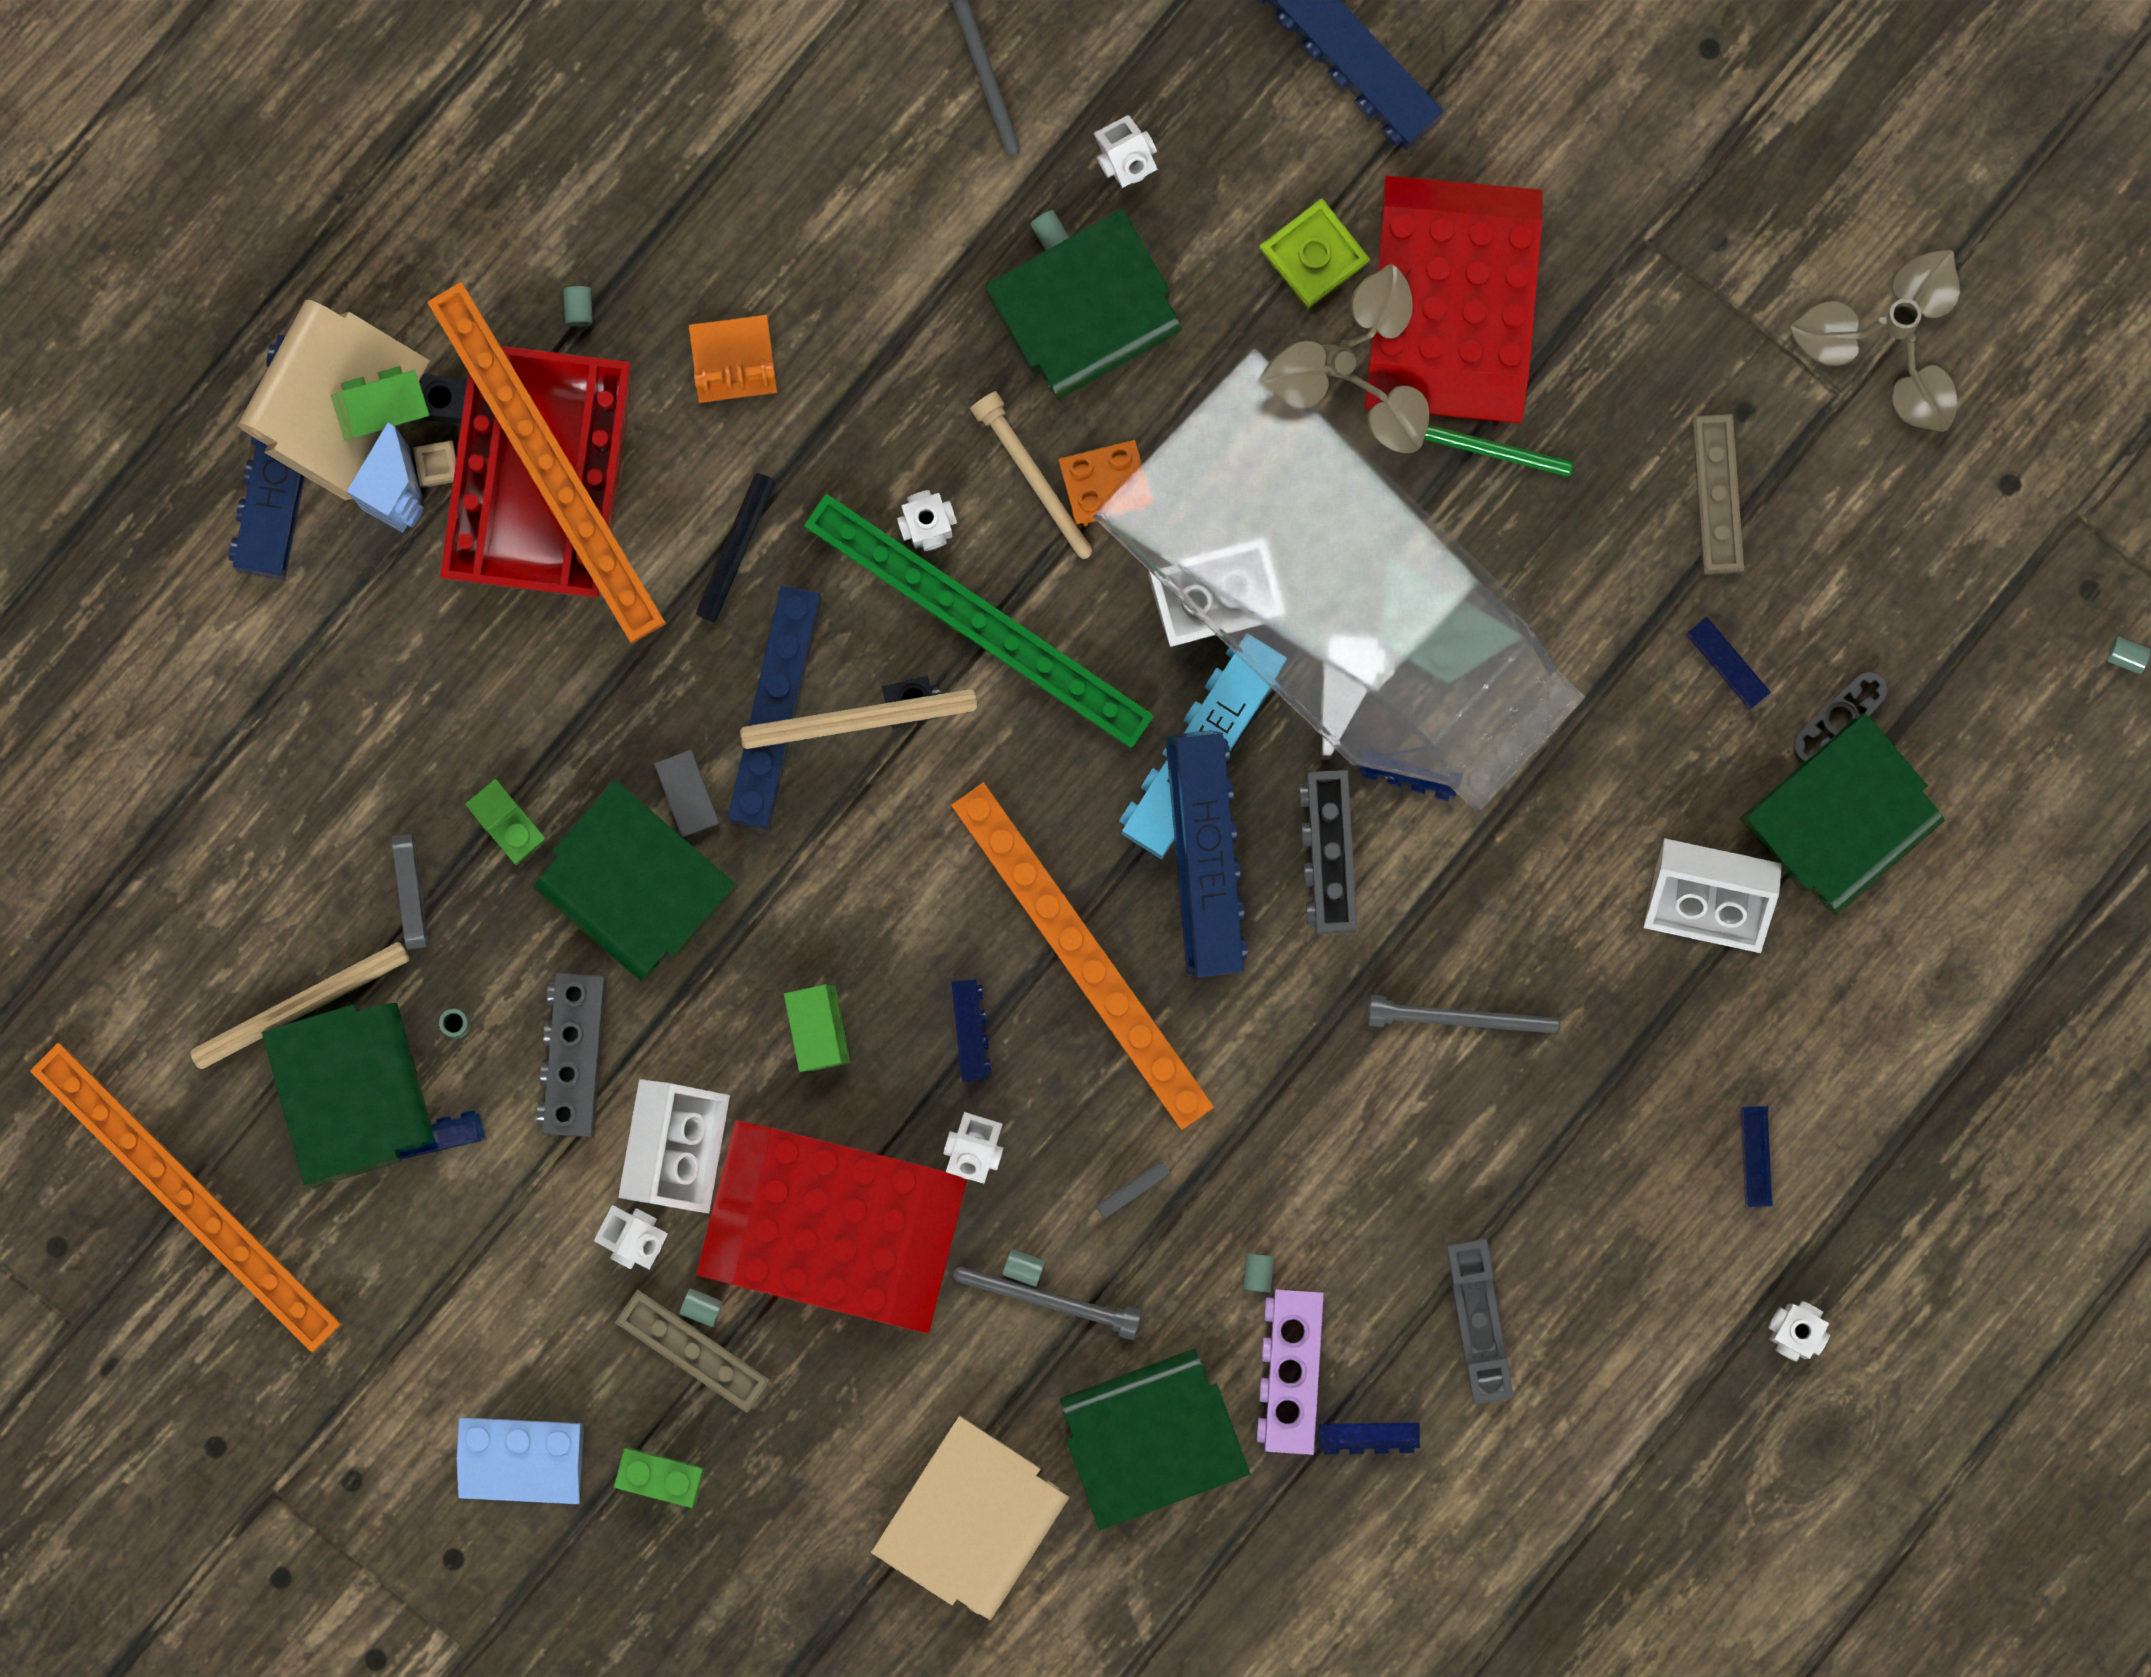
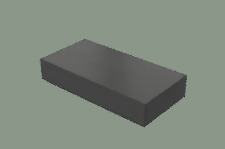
(687, 794)
(1133, 1189)

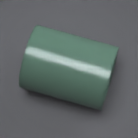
(1049, 229)
(577, 306)
(2128, 655)
(444, 1019)
(1023, 1267)
(1258, 1273)
(701, 1307)

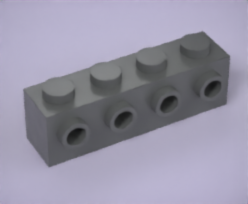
(1330, 852)
(574, 1055)

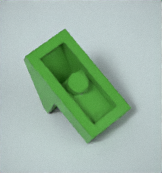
(505, 822)

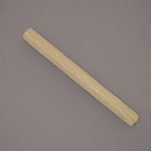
(858, 719)
(300, 1005)

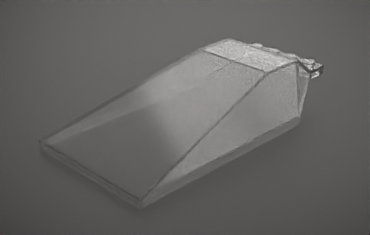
(1341, 591)

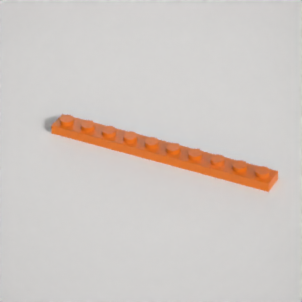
(546, 463)
(1082, 956)
(186, 1198)

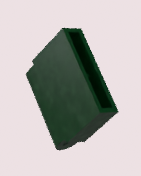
(1085, 305)
(1845, 815)
(632, 882)
(348, 1091)
(1151, 1439)

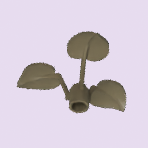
(1921, 287)
(1300, 370)

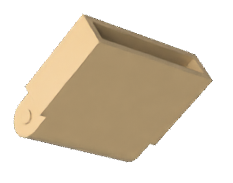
(294, 401)
(971, 1520)

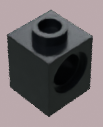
(453, 412)
(897, 692)

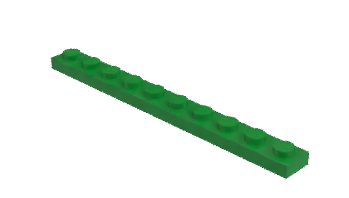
(979, 621)

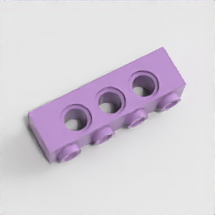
(1299, 1435)

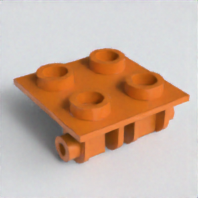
(732, 358)
(1097, 476)

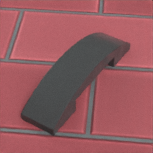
(1479, 1321)

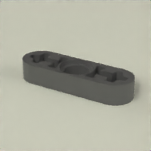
(1853, 691)
(410, 891)

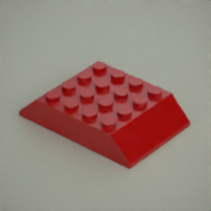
(1473, 295)
(497, 516)
(832, 1226)

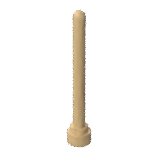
(991, 413)

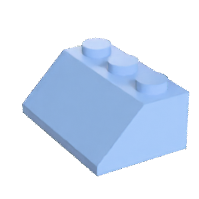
(388, 482)
(519, 1460)

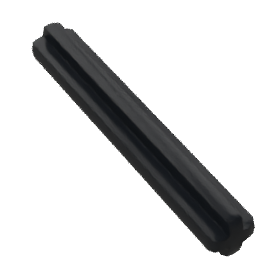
(735, 547)

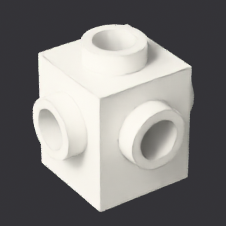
(1125, 151)
(930, 535)
(971, 1155)
(631, 1237)
(1784, 1334)

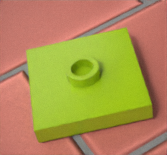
(1314, 253)

